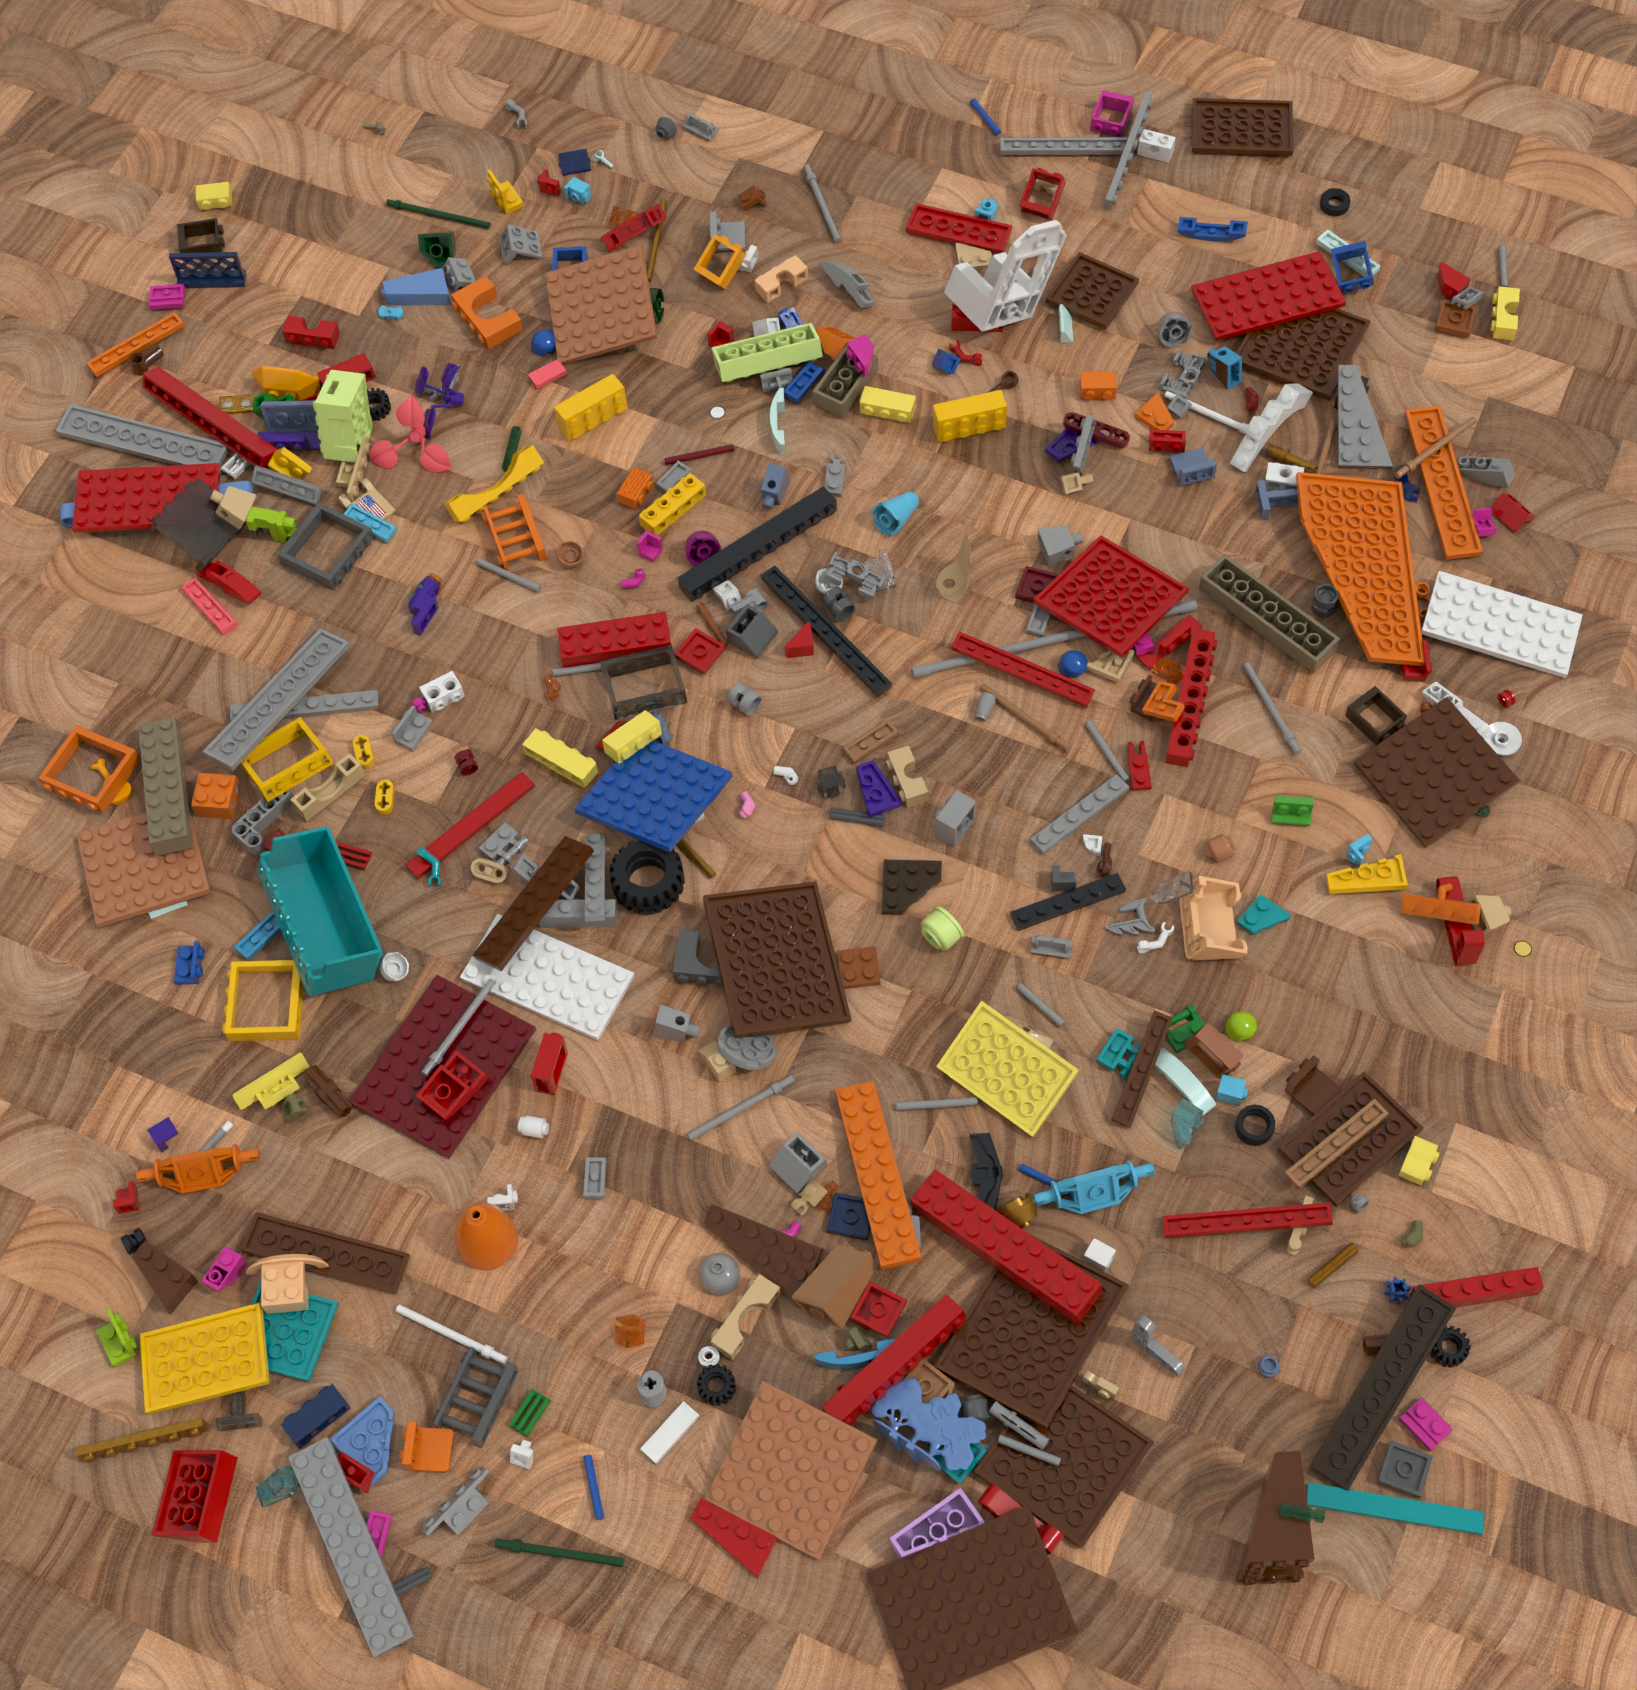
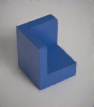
(946, 361)

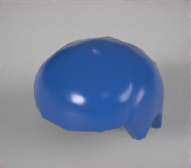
(543, 342)
(1072, 664)

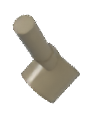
(379, 128)

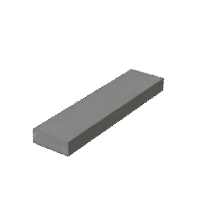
(286, 484)

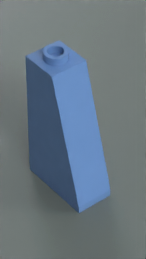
(417, 289)

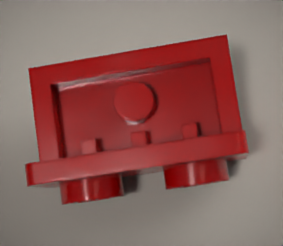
(1167, 441)
(1418, 673)

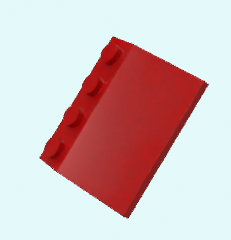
(195, 1495)

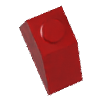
(1451, 281)

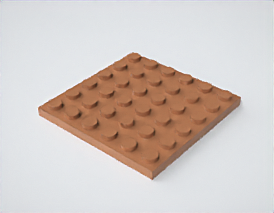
(601, 305)
(129, 878)
(791, 1470)

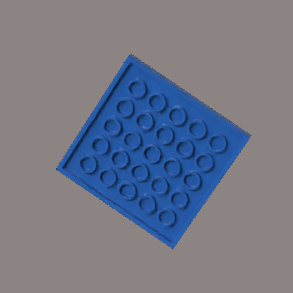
(654, 794)

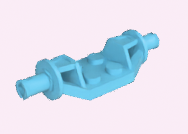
(1095, 1189)

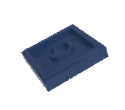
(848, 1217)

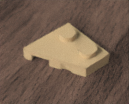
(1111, 665)

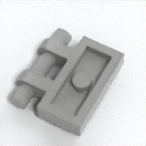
(500, 841)

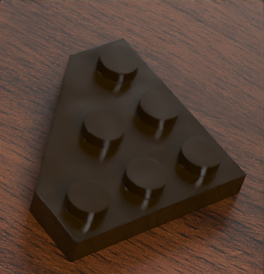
(907, 883)

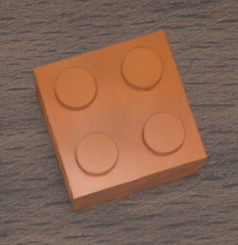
(216, 795)

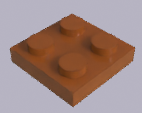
(1455, 319)
(858, 967)

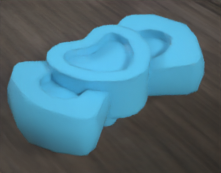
(390, 313)

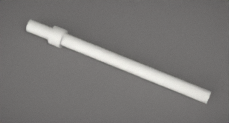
(1214, 415)
(486, 1351)

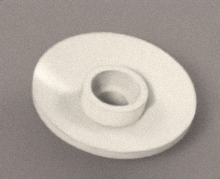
(1503, 732)

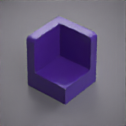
(163, 1132)

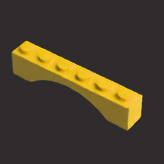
(522, 463)

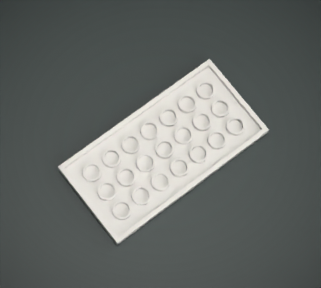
(1502, 624)
(556, 983)

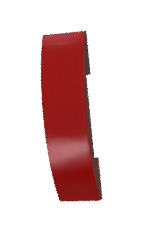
(633, 227)

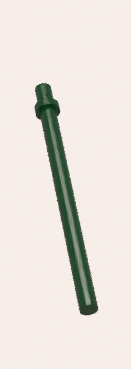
(398, 204)

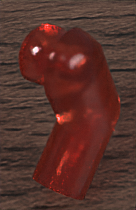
(1254, 399)

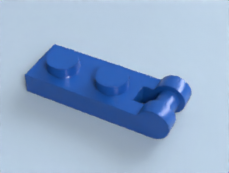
(803, 381)

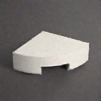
(1093, 843)

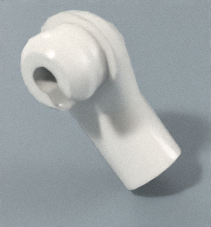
(788, 773)

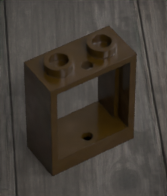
(200, 228)
(1375, 696)

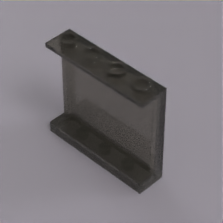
(194, 524)

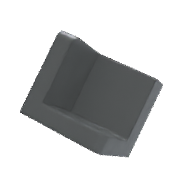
(1062, 880)

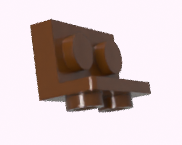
(1139, 700)

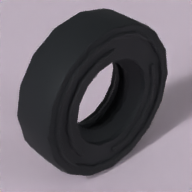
(1335, 193)

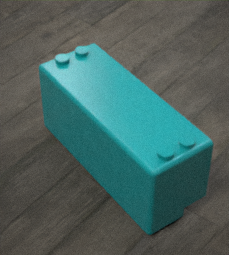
(319, 911)

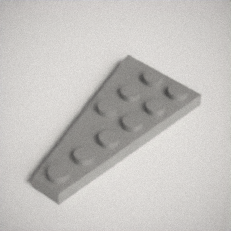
(1358, 431)

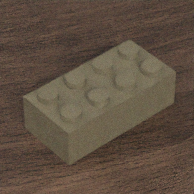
(842, 385)

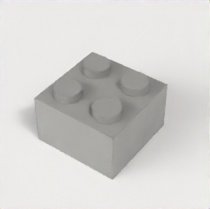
(955, 818)

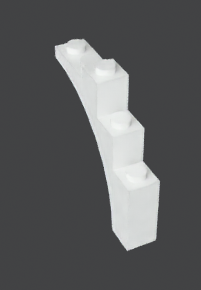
(1262, 427)

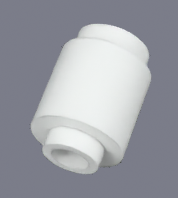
(533, 1126)

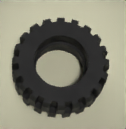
(652, 897)

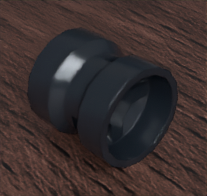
(133, 1241)

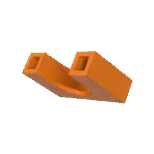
(491, 330)

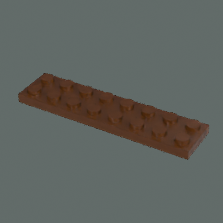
(533, 903)
(347, 1257)

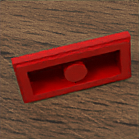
(356, 1473)

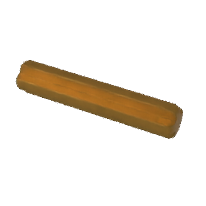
(1332, 1265)

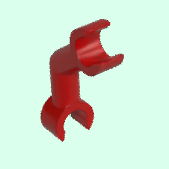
(975, 358)

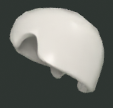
(822, 584)
(394, 967)

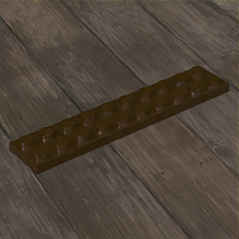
(1382, 1387)

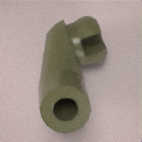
(1415, 1236)

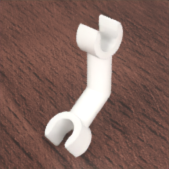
(1145, 946)

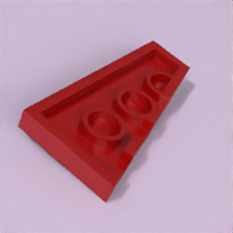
(740, 1538)

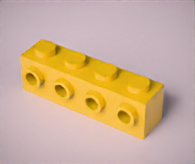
(672, 504)

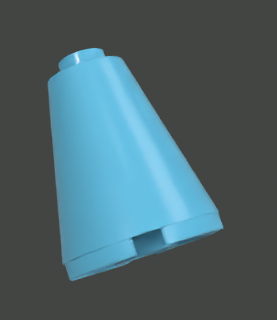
(894, 513)

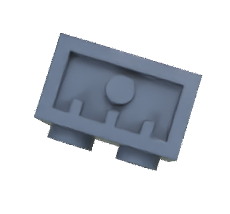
(1193, 466)

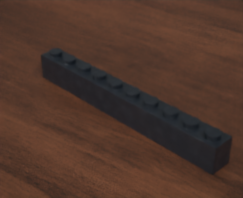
(757, 544)

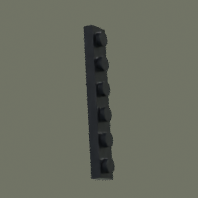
(1068, 901)

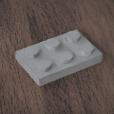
(1083, 443)

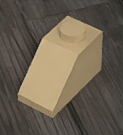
(716, 1062)

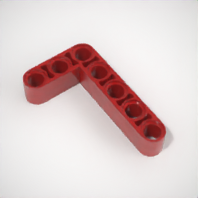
(1464, 943)

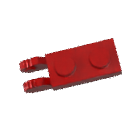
(1139, 768)

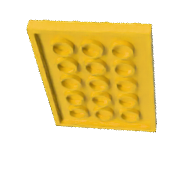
(204, 1359)

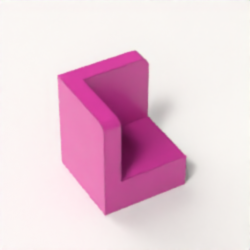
(649, 546)

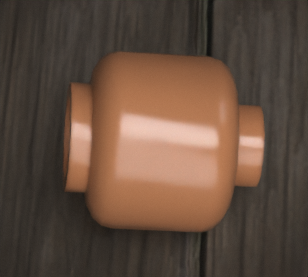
(1220, 848)

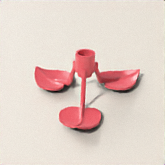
(411, 414)

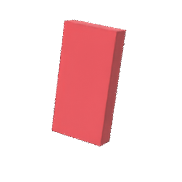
(547, 374)

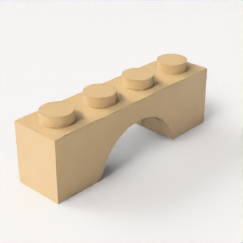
(344, 776)
(760, 1295)

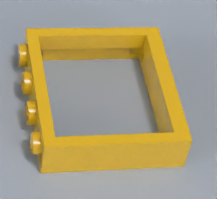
(294, 774)
(289, 1032)

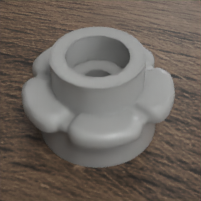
(1359, 1202)

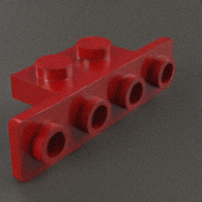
(1170, 641)

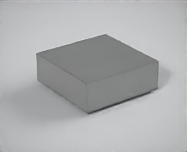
(1179, 406)

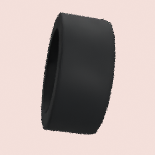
(1258, 1110)

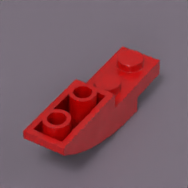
(231, 582)

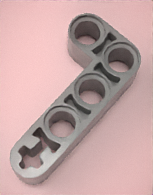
(265, 816)

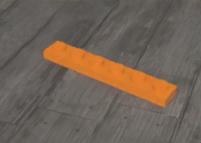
(136, 343)

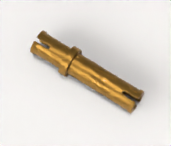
(1285, 456)

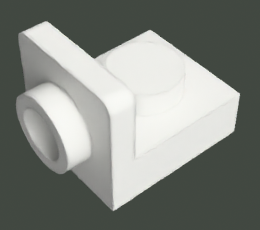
(750, 259)
(727, 593)
(505, 1202)

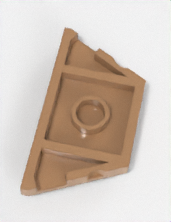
(931, 1381)

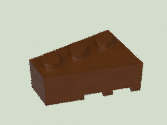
(164, 1275)

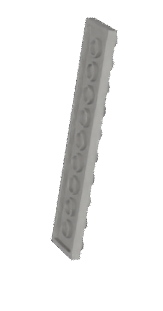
(139, 438)
(276, 699)
(351, 1547)

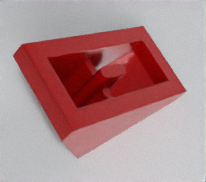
(801, 643)

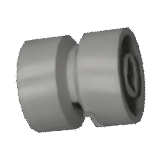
(742, 697)

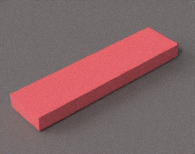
(209, 606)

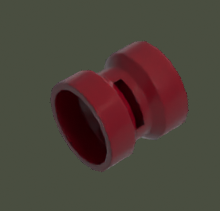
(466, 763)

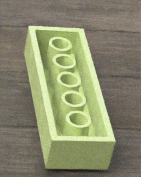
(767, 352)

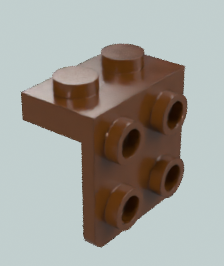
(1311, 1086)

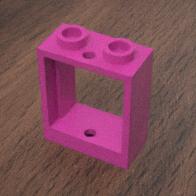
(1108, 100)

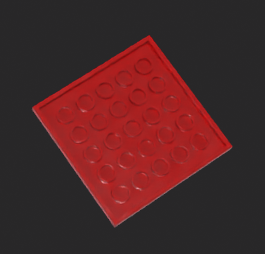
(1111, 596)

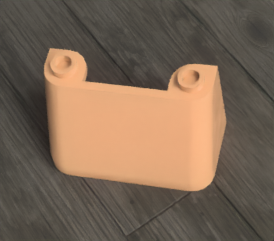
(1210, 920)

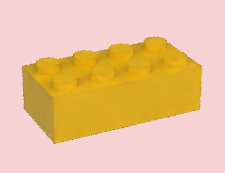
(591, 407)
(969, 416)

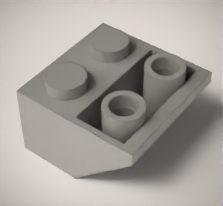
(798, 1163)

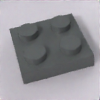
(1405, 1469)

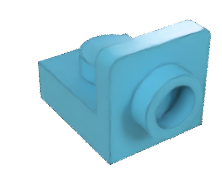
(1358, 849)

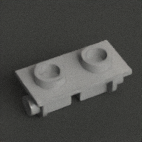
(700, 126)
(1051, 946)

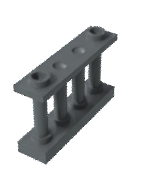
(488, 1413)

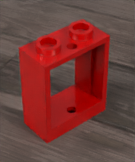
(1036, 209)
(549, 1063)

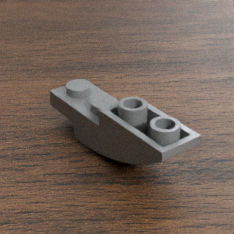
(850, 279)

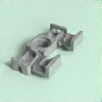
(1191, 366)
(840, 567)

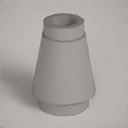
(984, 706)

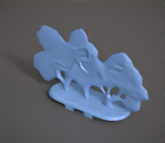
(933, 1423)

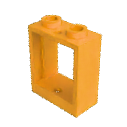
(731, 267)

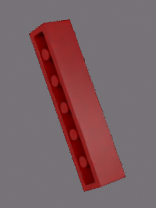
(1488, 1287)

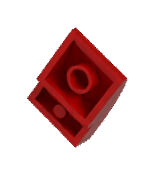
(452, 1085)

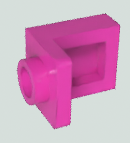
(1483, 522)

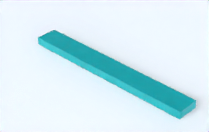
(1395, 1508)

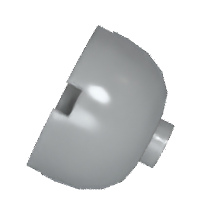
(1174, 329)
(719, 1274)

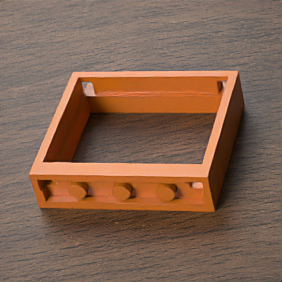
(113, 785)

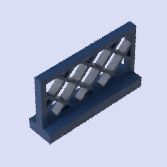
(208, 277)

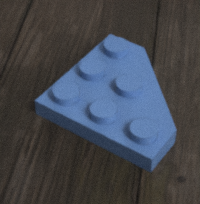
(369, 1438)

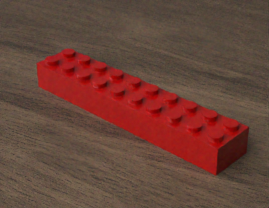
(1006, 1247)

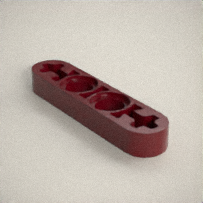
(1098, 427)

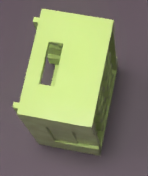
(343, 415)

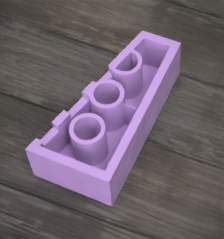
(936, 1525)

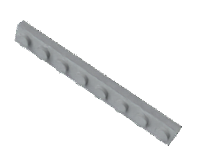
(1063, 146)
(1127, 155)
(326, 704)

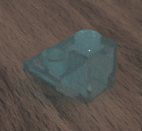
(1184, 1121)
(278, 1486)

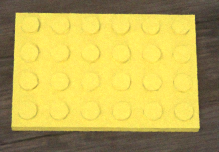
(1007, 1068)

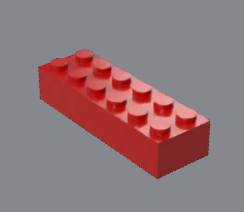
(612, 638)

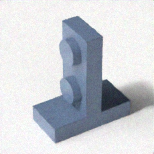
(1273, 498)

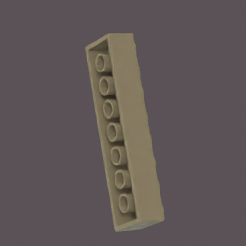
(1269, 613)
(165, 787)

